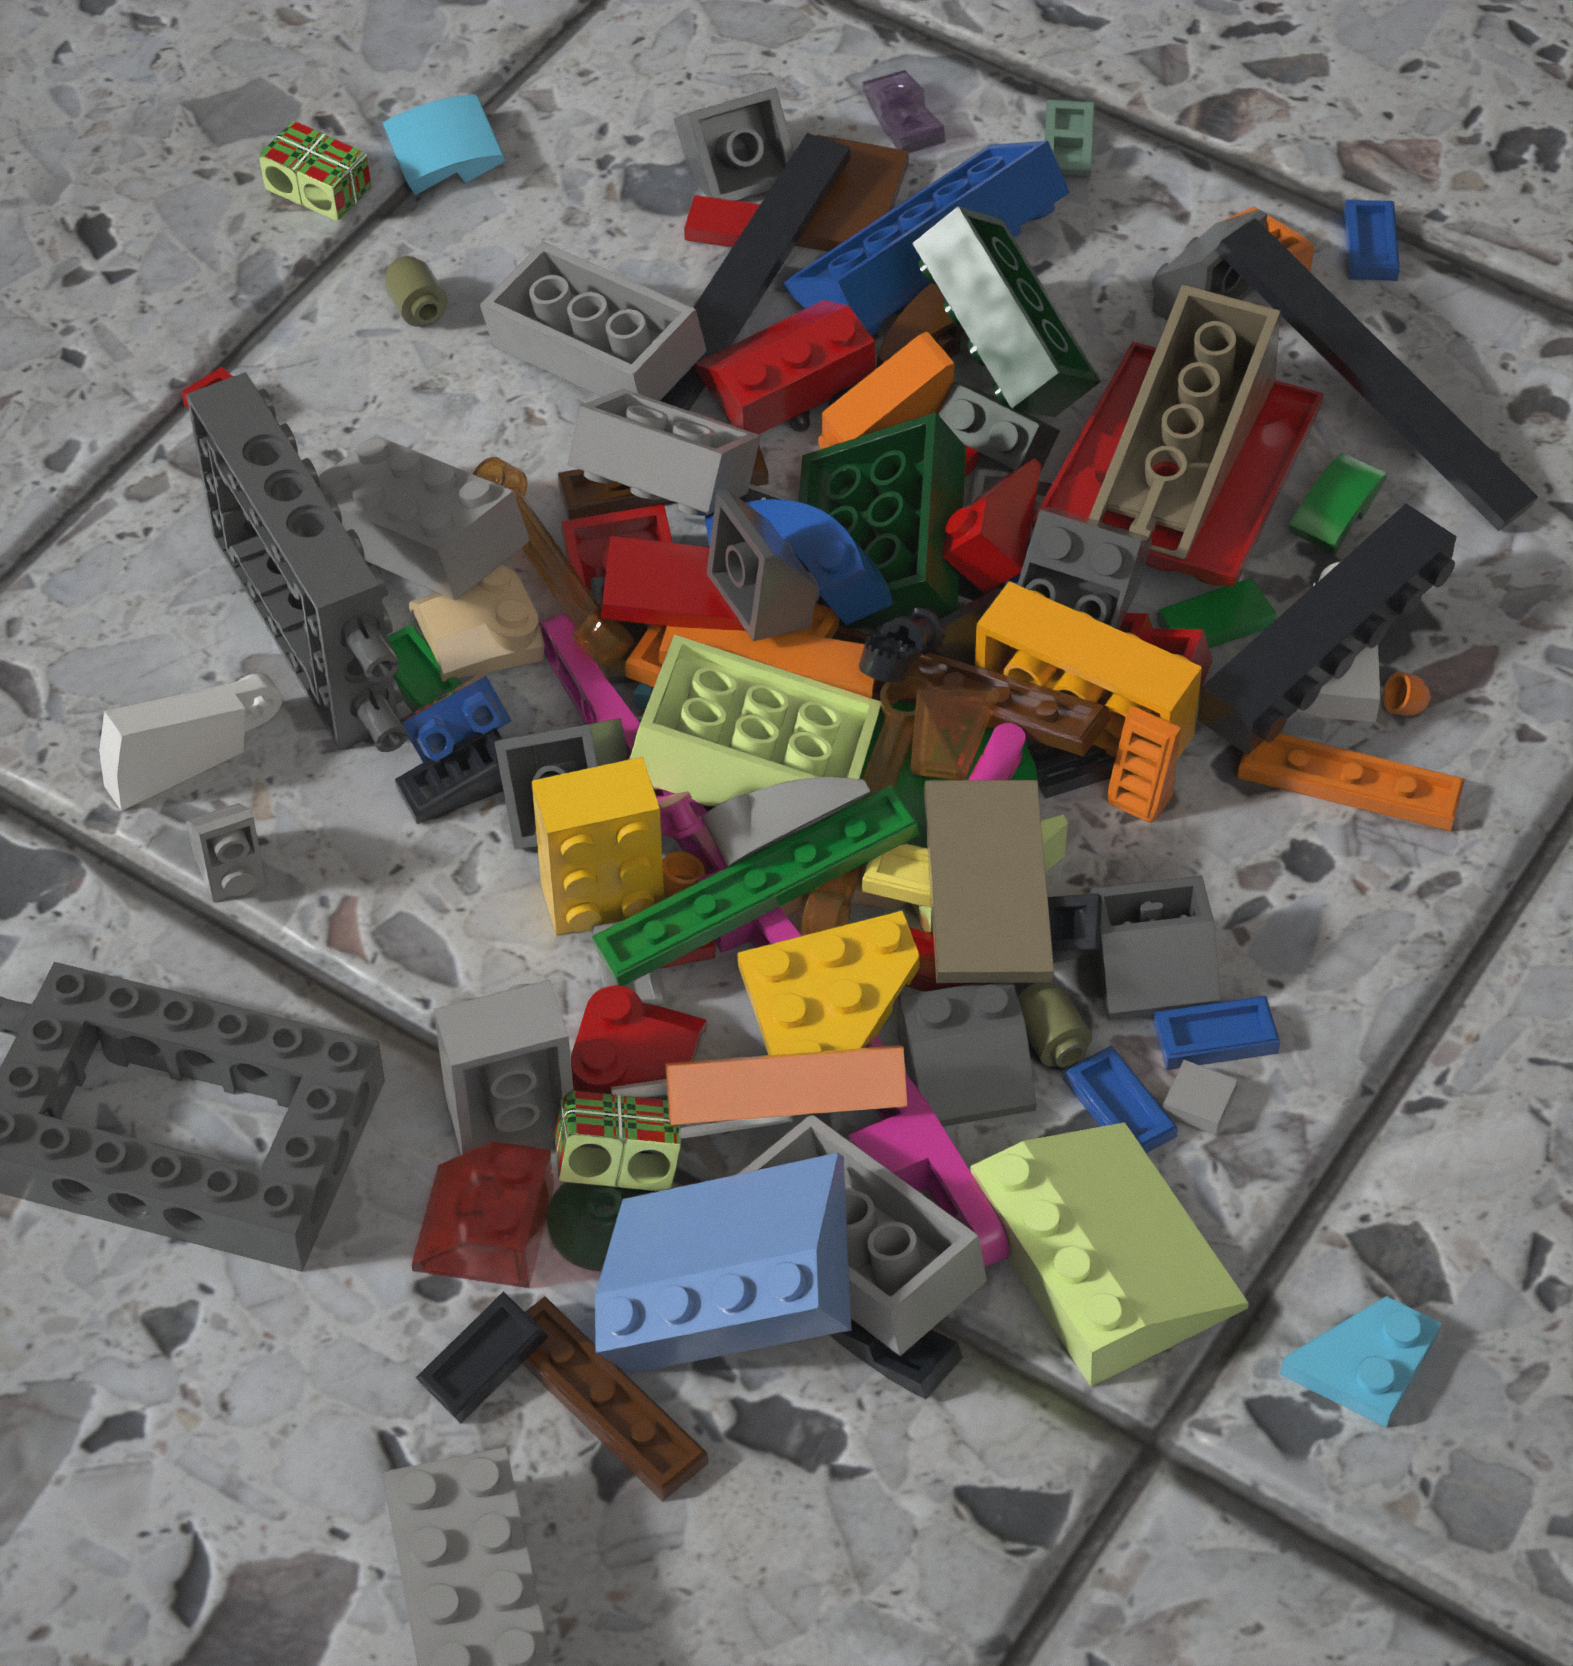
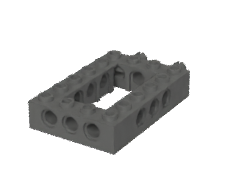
(298, 562)
(261, 1214)

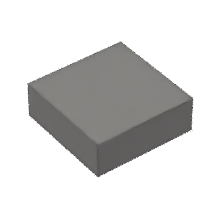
(1200, 1097)

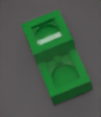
(1336, 502)

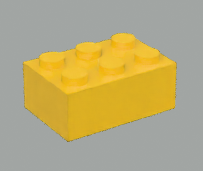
(598, 844)

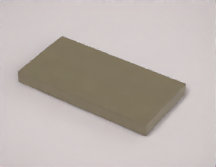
(987, 882)

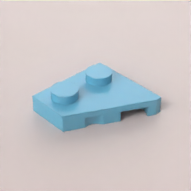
(1366, 1359)

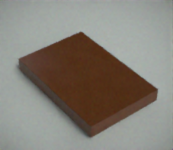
(859, 196)

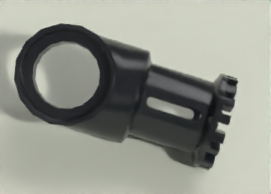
(895, 648)

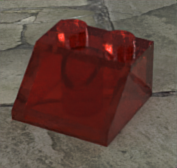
(487, 1215)

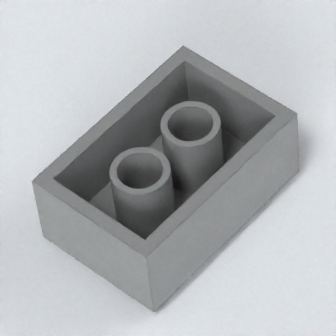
(662, 451)
(504, 1065)

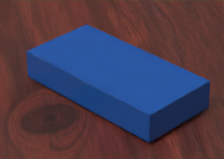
(1371, 240)
(1216, 1032)
(1117, 1096)

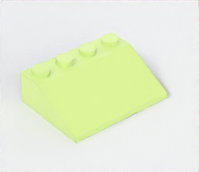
(743, 726)
(1105, 1247)

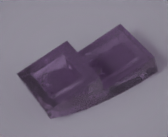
(902, 111)

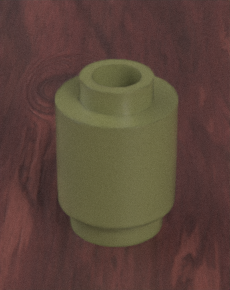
(415, 291)
(1054, 1025)

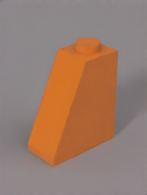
(898, 391)

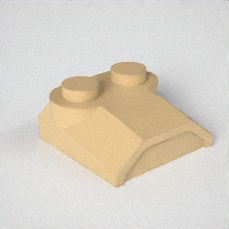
(484, 628)

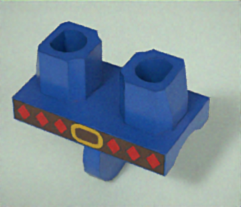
(454, 717)

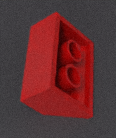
(789, 366)

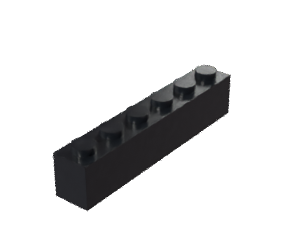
(1327, 629)

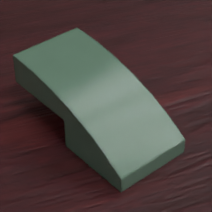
(1070, 135)

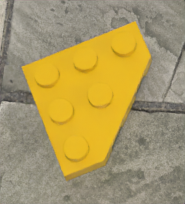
(829, 984)

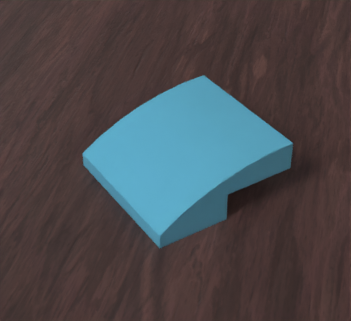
(444, 140)

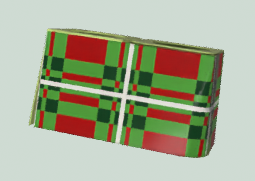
(309, 170)
(637, 1119)

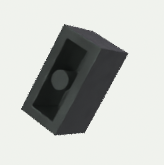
(995, 428)

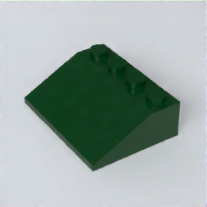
(895, 501)

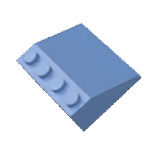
(726, 1267)

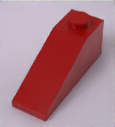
(992, 532)

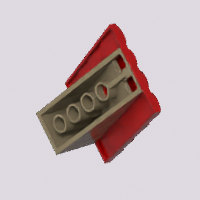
(1192, 439)

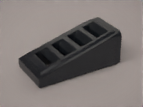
(466, 754)

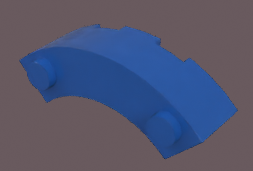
(824, 547)

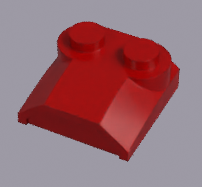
(589, 537)
(630, 1041)

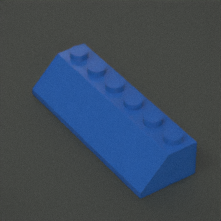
(879, 265)

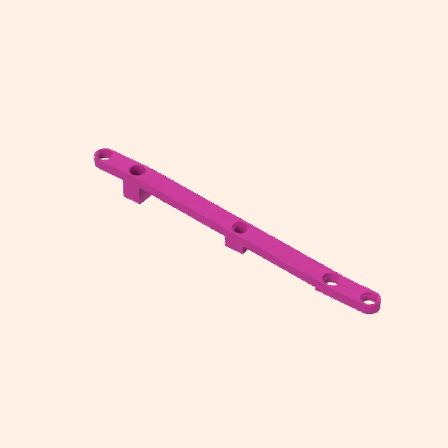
(908, 1137)

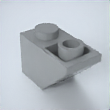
(227, 851)

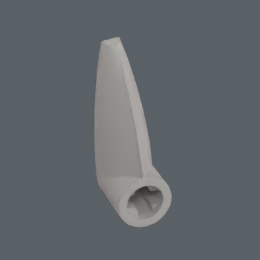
(776, 812)

